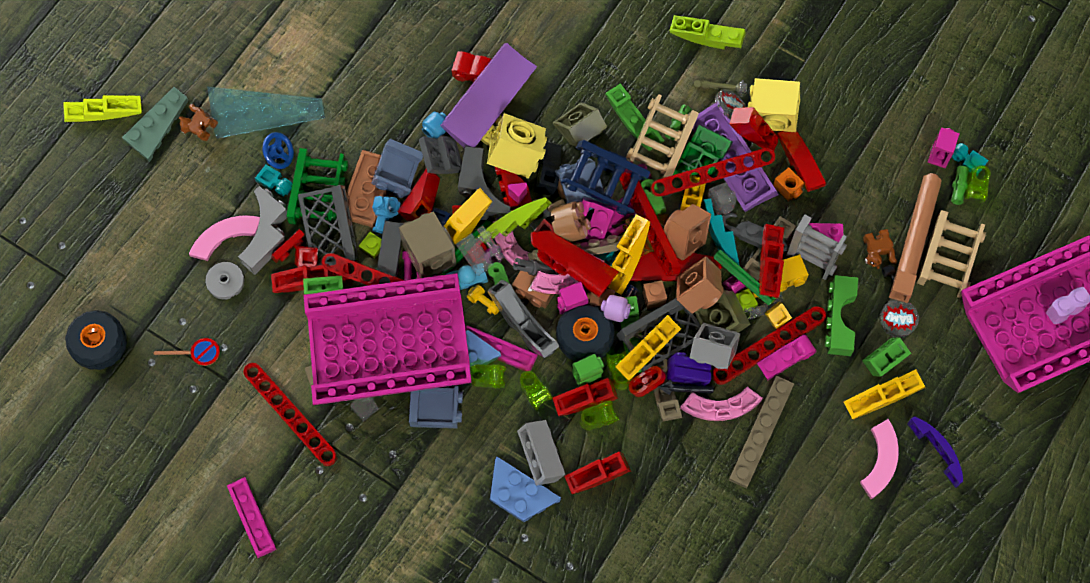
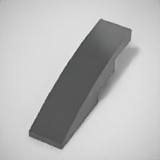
(390, 250)

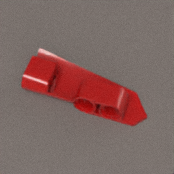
(569, 259)
(651, 270)

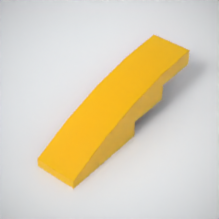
(630, 248)
(647, 348)
(884, 394)

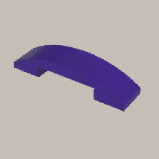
(923, 429)

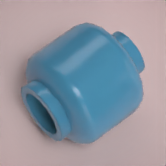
(432, 123)

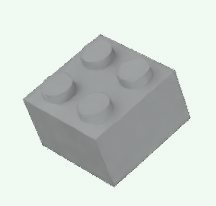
(714, 346)

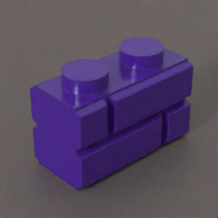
(687, 371)

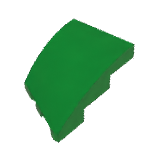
(704, 149)

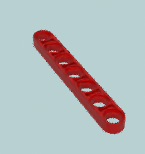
(721, 169)
(655, 233)
(358, 269)
(774, 337)
(292, 423)

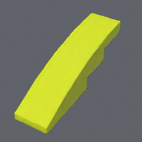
(102, 109)

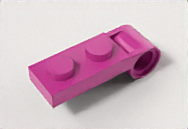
(787, 356)

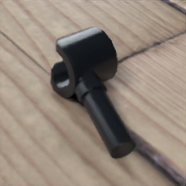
(889, 271)

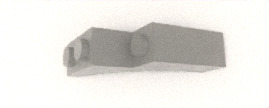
(268, 235)

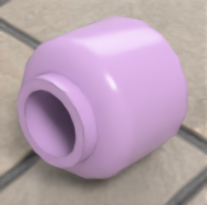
(616, 308)

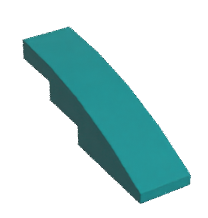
(723, 240)

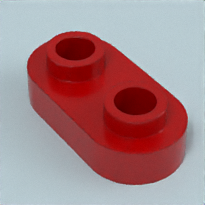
(647, 380)

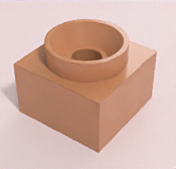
(687, 230)
(699, 286)

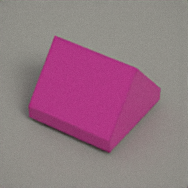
(517, 191)
(733, 284)

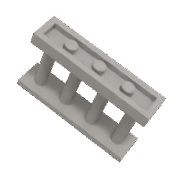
(816, 247)

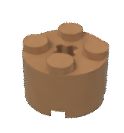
(570, 221)

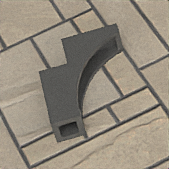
(472, 179)
(521, 320)

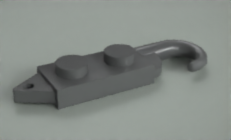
(747, 231)

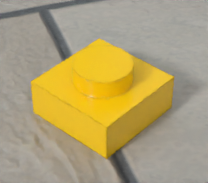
(778, 315)

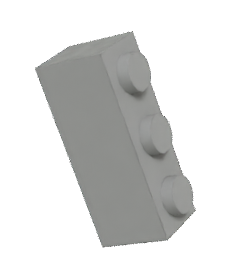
(541, 452)

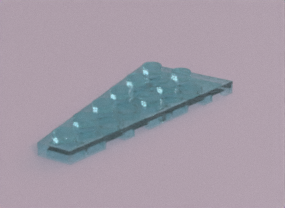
(254, 111)

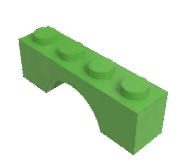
(840, 338)

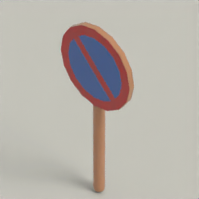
(203, 352)

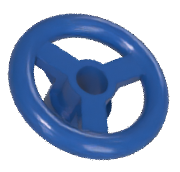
(276, 150)

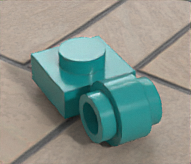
(970, 161)
(270, 177)

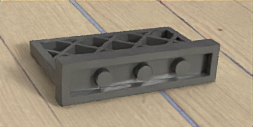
(343, 220)
(654, 318)

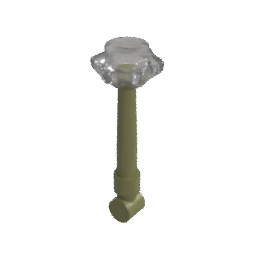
(741, 87)

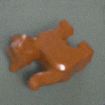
(198, 124)
(880, 246)

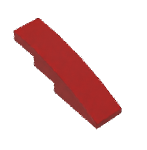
(801, 159)
(771, 261)
(292, 279)

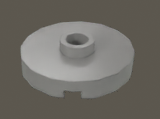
(226, 289)

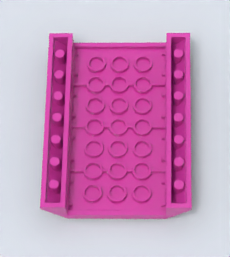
(1013, 319)
(387, 339)

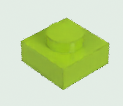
(371, 245)
(746, 299)

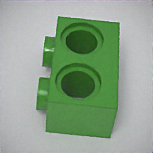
(322, 284)
(886, 357)

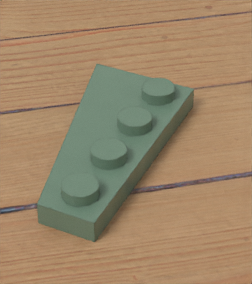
(152, 127)

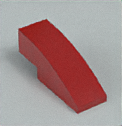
(585, 397)
(597, 473)

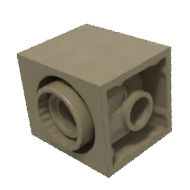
(428, 245)

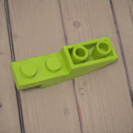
(707, 34)

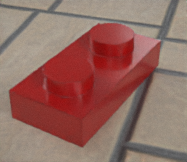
(283, 252)

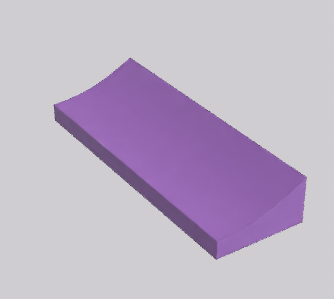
(488, 96)
(749, 186)

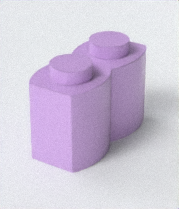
(1068, 305)

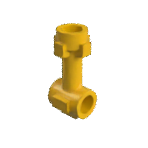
(476, 294)

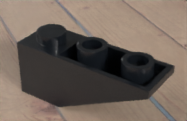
(547, 180)

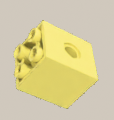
(776, 103)
(517, 146)

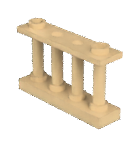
(681, 137)
(932, 256)

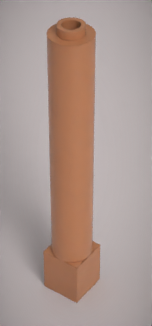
(915, 240)

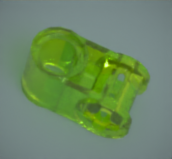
(978, 185)
(612, 361)
(489, 376)
(535, 393)
(602, 414)

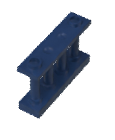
(620, 166)

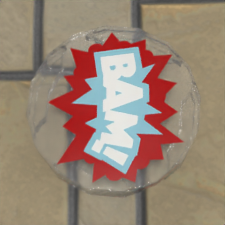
(728, 101)
(899, 318)

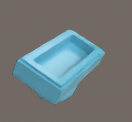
(468, 277)

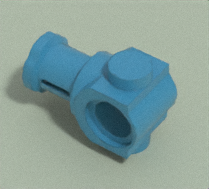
(385, 209)

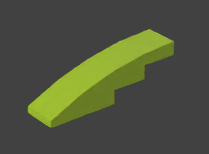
(521, 216)

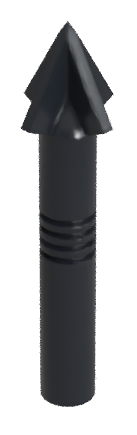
(668, 387)

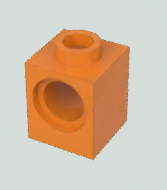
(788, 177)

